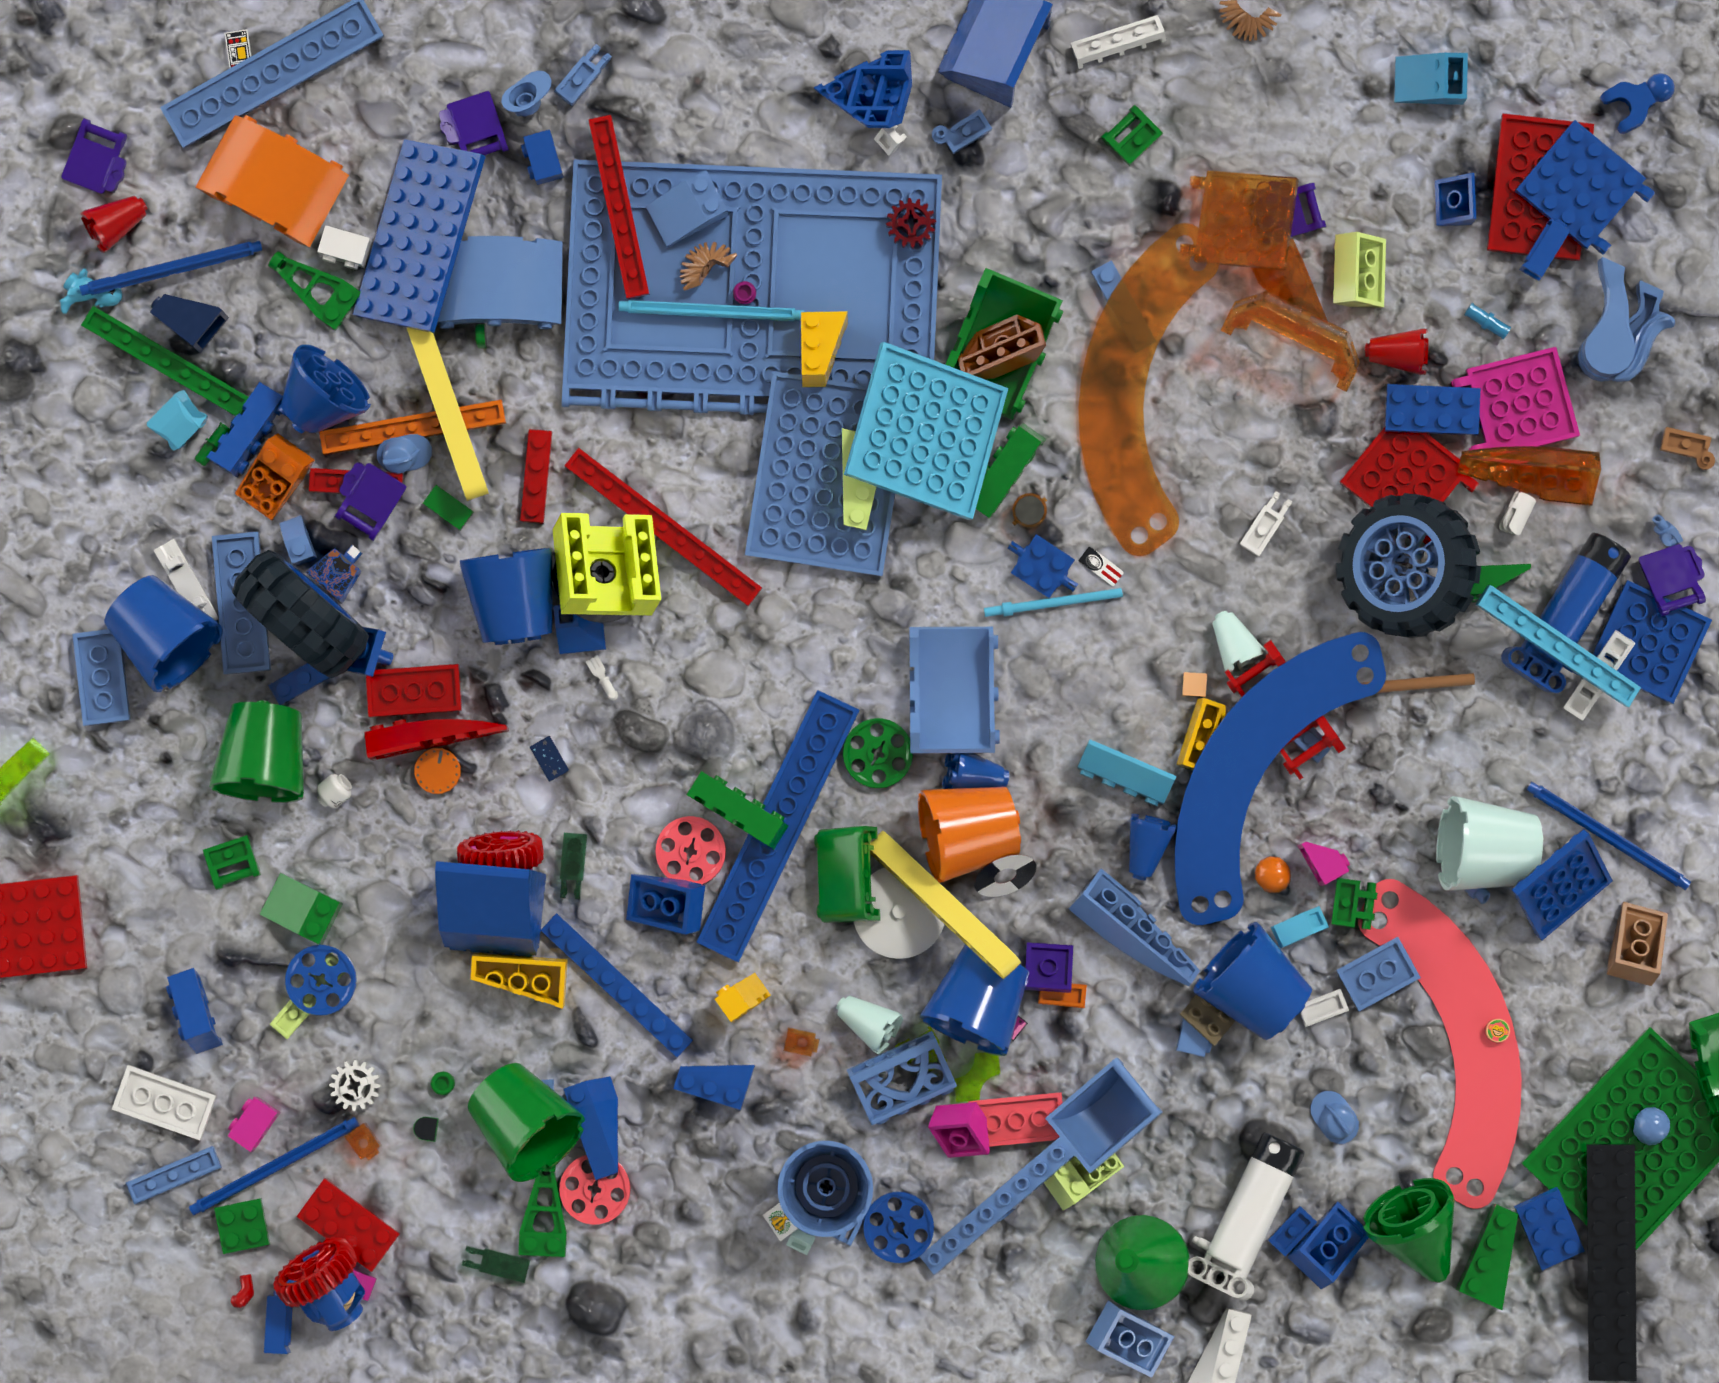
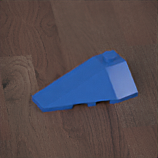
(599, 1106)

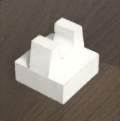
(889, 139)

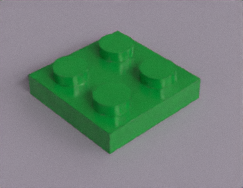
(242, 1226)

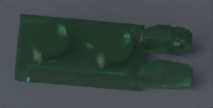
(573, 862)
(499, 1264)

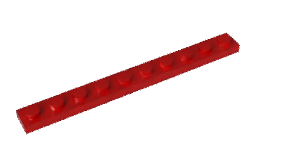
(664, 527)

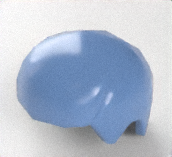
(1651, 1126)

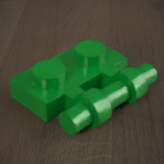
(1346, 903)

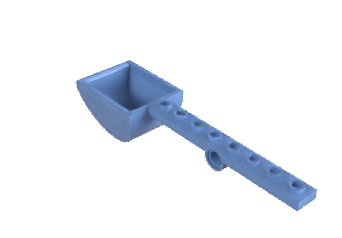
(1090, 1126)

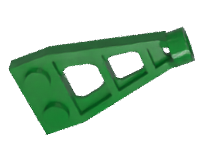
(338, 304)
(543, 1243)

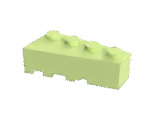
(857, 495)

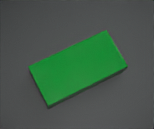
(448, 507)

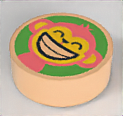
(1497, 1030)

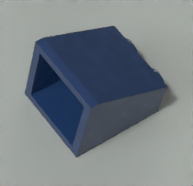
(189, 319)

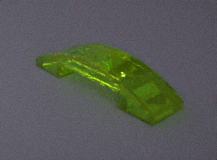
(20, 765)

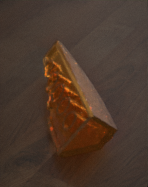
(1543, 471)

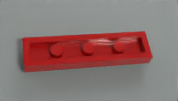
(536, 476)
(331, 480)

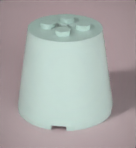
(1486, 845)

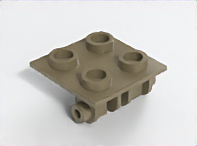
(1207, 1019)

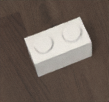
(344, 247)

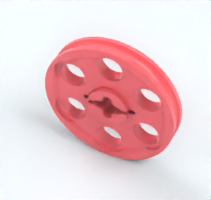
(703, 848)
(583, 1193)

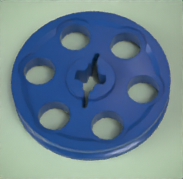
(310, 984)
(901, 1215)

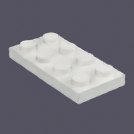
(164, 1102)

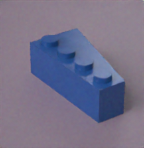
(247, 431)

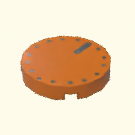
(437, 771)

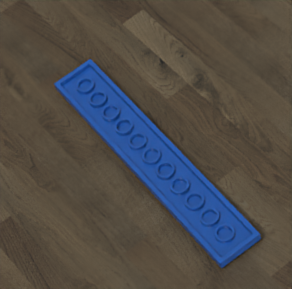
(793, 797)

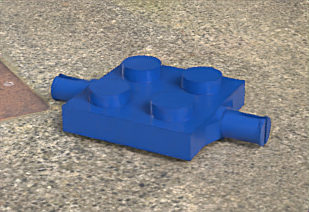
(1042, 566)

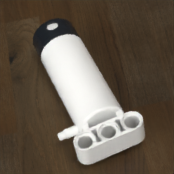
(1248, 1216)

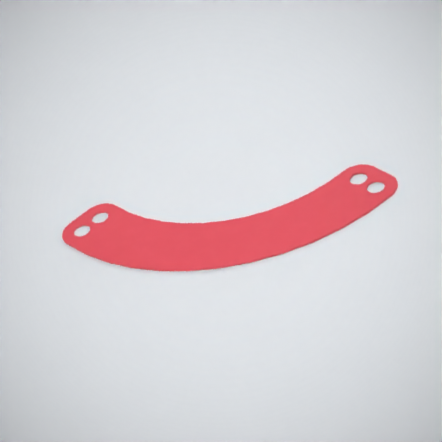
(1485, 1070)

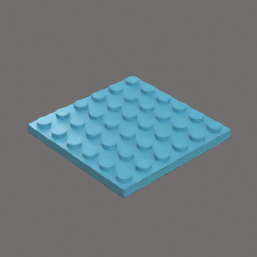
(926, 431)

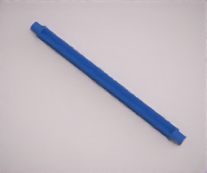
(171, 267)
(1608, 835)
(277, 1164)

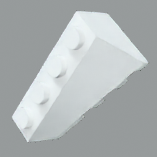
(1224, 1351)

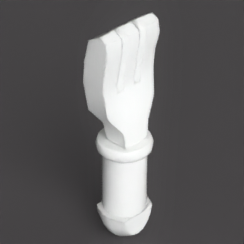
(598, 670)

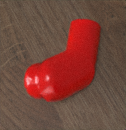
(245, 1294)

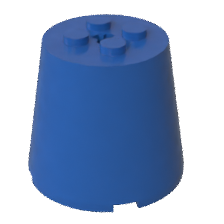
(511, 595)
(161, 632)
(1254, 983)
(977, 1003)

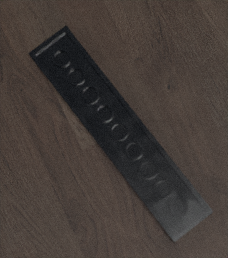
(1611, 1262)

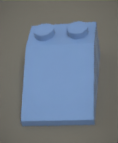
(687, 208)
(1129, 1339)

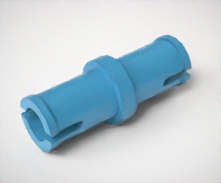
(1487, 321)

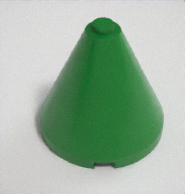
(1415, 1226)
(1142, 1262)

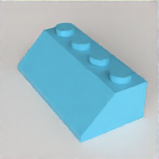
(1126, 772)

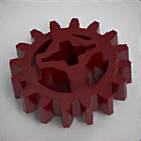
(920, 223)

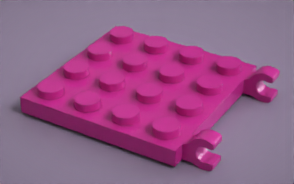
(1522, 401)

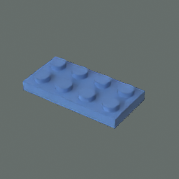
(101, 678)

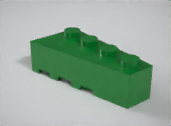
(1007, 467)
(737, 809)
(1490, 1259)

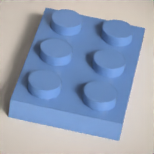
(1378, 974)

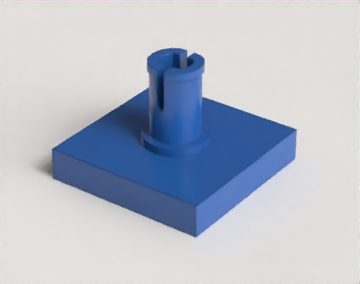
(367, 661)

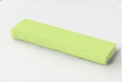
(291, 1016)

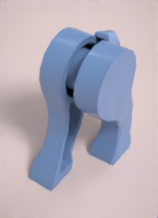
(1621, 344)

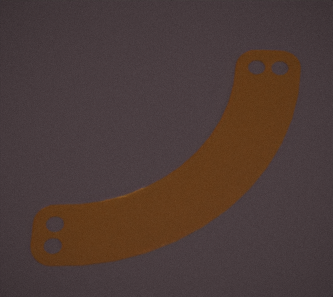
(1116, 382)

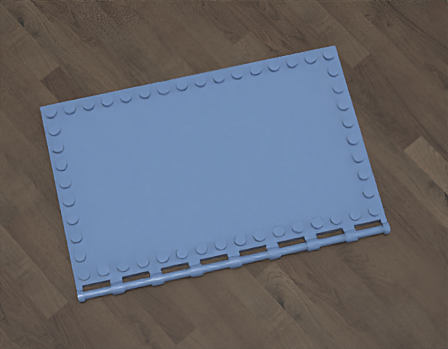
(801, 241)

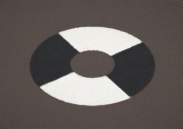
(985, 882)

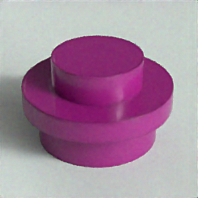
(744, 293)

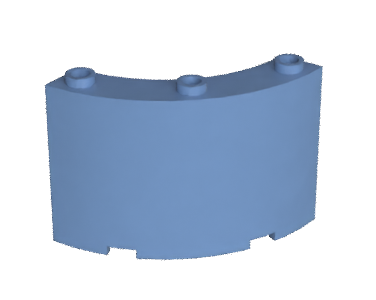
(505, 283)
(952, 690)

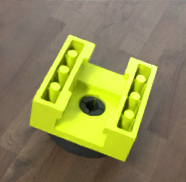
(618, 554)

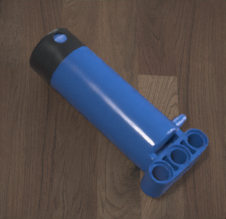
(1572, 608)

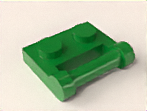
(1137, 140)
(228, 855)

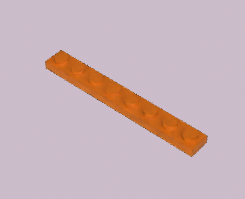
(423, 424)

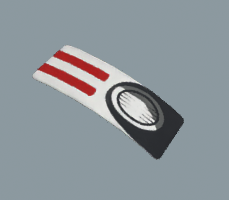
(1101, 566)

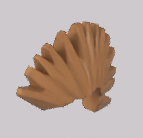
(1245, 21)
(702, 263)

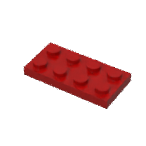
(414, 690)
(339, 1215)

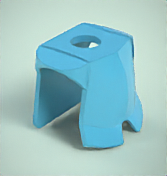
(177, 420)

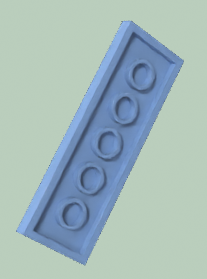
(243, 636)

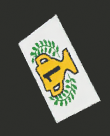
(779, 1222)

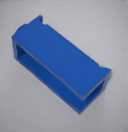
(1545, 249)
(277, 1326)

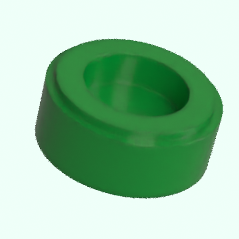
(442, 1083)

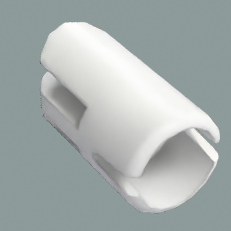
(1517, 513)

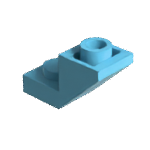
(1299, 927)

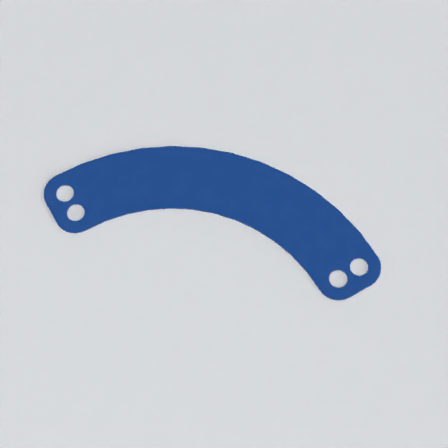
(1240, 754)

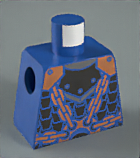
(337, 572)

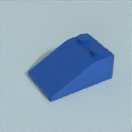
(666, 903)
(1329, 1246)

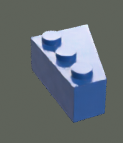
(192, 1011)

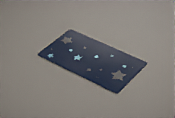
(549, 758)

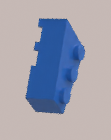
(716, 1083)

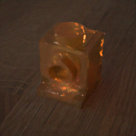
(792, 1038)
(360, 1133)

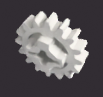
(350, 1075)

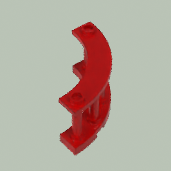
(1328, 740)

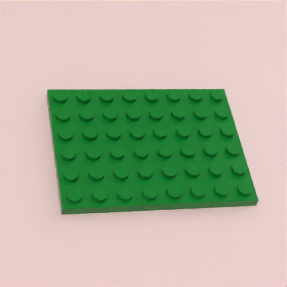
(1664, 1172)

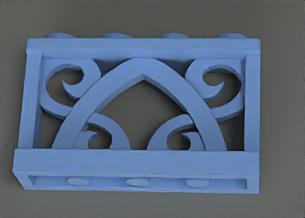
(870, 1070)

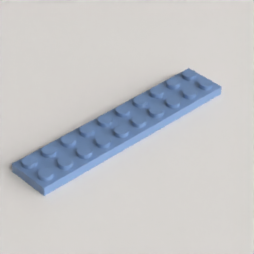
(271, 72)

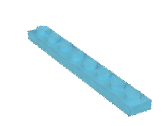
(1558, 646)

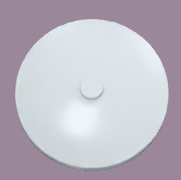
(905, 923)

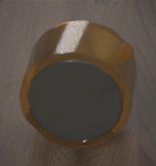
(1029, 511)

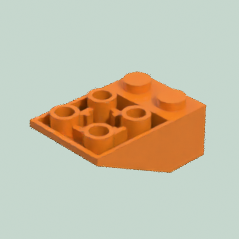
(274, 475)

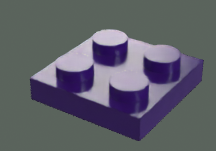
(1049, 967)

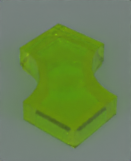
(970, 1084)

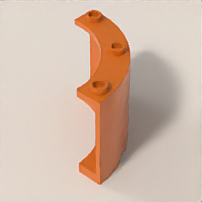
(273, 179)

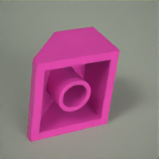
(1324, 862)
(960, 1129)

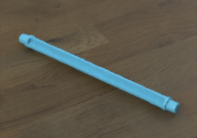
(710, 310)

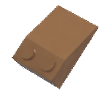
(1638, 944)

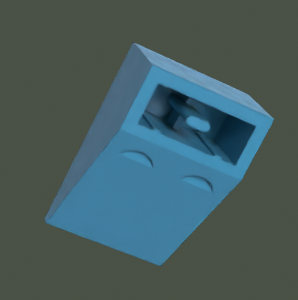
(1431, 78)

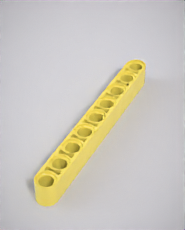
(448, 413)
(944, 905)

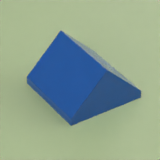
(1455, 200)

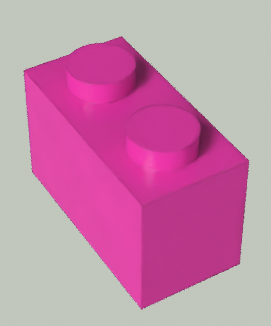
(253, 1123)

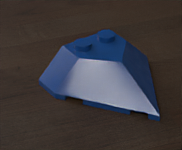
(875, 90)

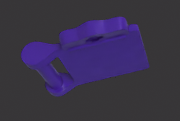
(471, 122)
(95, 164)
(1299, 223)
(372, 494)
(1673, 572)

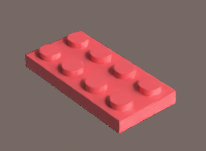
(1020, 1118)

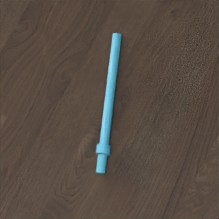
(1008, 608)

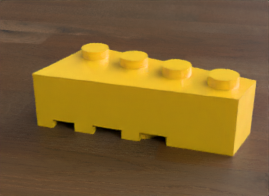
(526, 976)

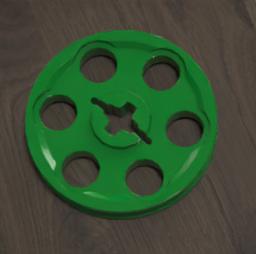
(872, 742)

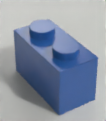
(542, 156)

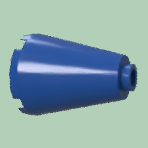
(1147, 844)

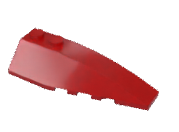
(423, 735)

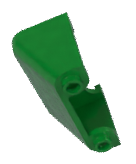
(845, 874)

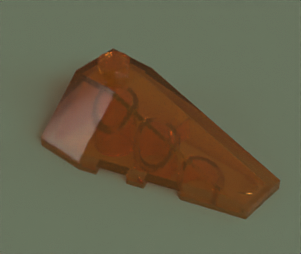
(1293, 284)

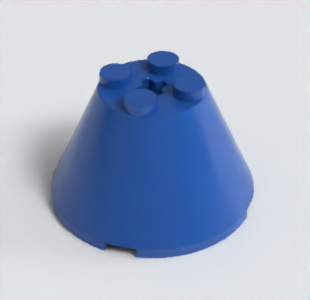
(321, 391)

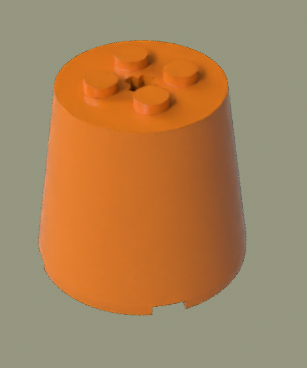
(967, 829)

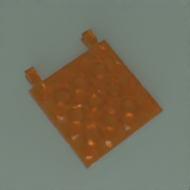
(1246, 218)

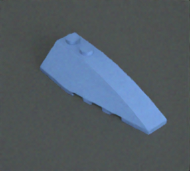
(1123, 923)

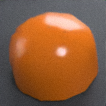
(1273, 874)

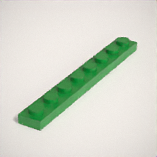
(164, 361)

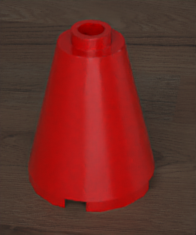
(113, 220)
(1401, 351)

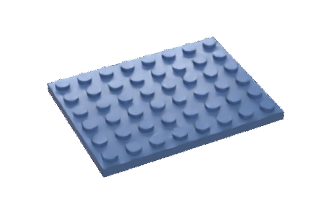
(801, 481)

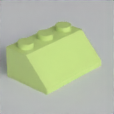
(1359, 270)

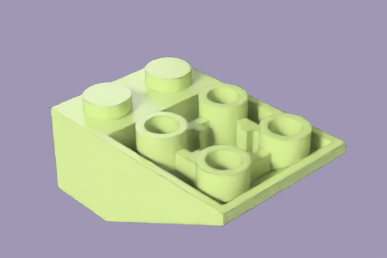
(1075, 1182)

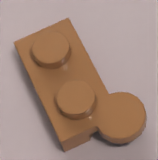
(1688, 445)

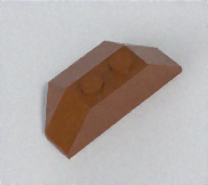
(1003, 348)

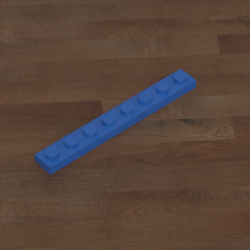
(616, 985)

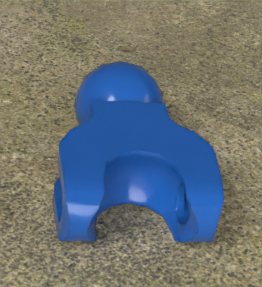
(1639, 98)

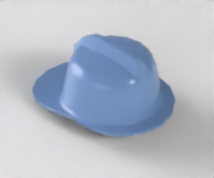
(526, 95)
(404, 453)
(1334, 1117)

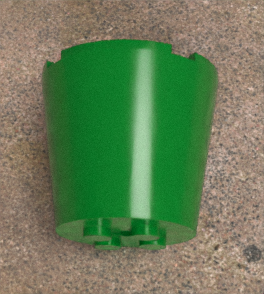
(260, 753)
(524, 1121)

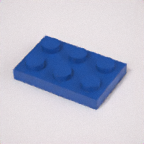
(1549, 1228)

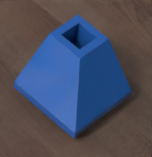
(577, 634)

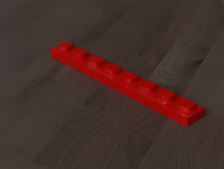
(619, 207)

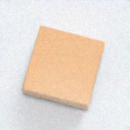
(1194, 684)

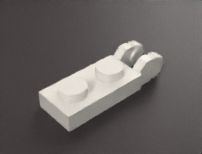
(1264, 526)

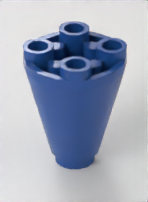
(973, 771)

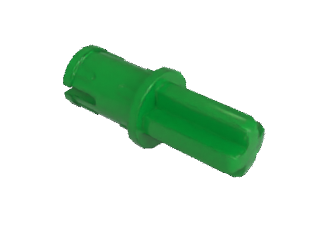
(211, 444)

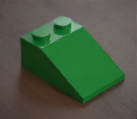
(1497, 576)
(301, 909)

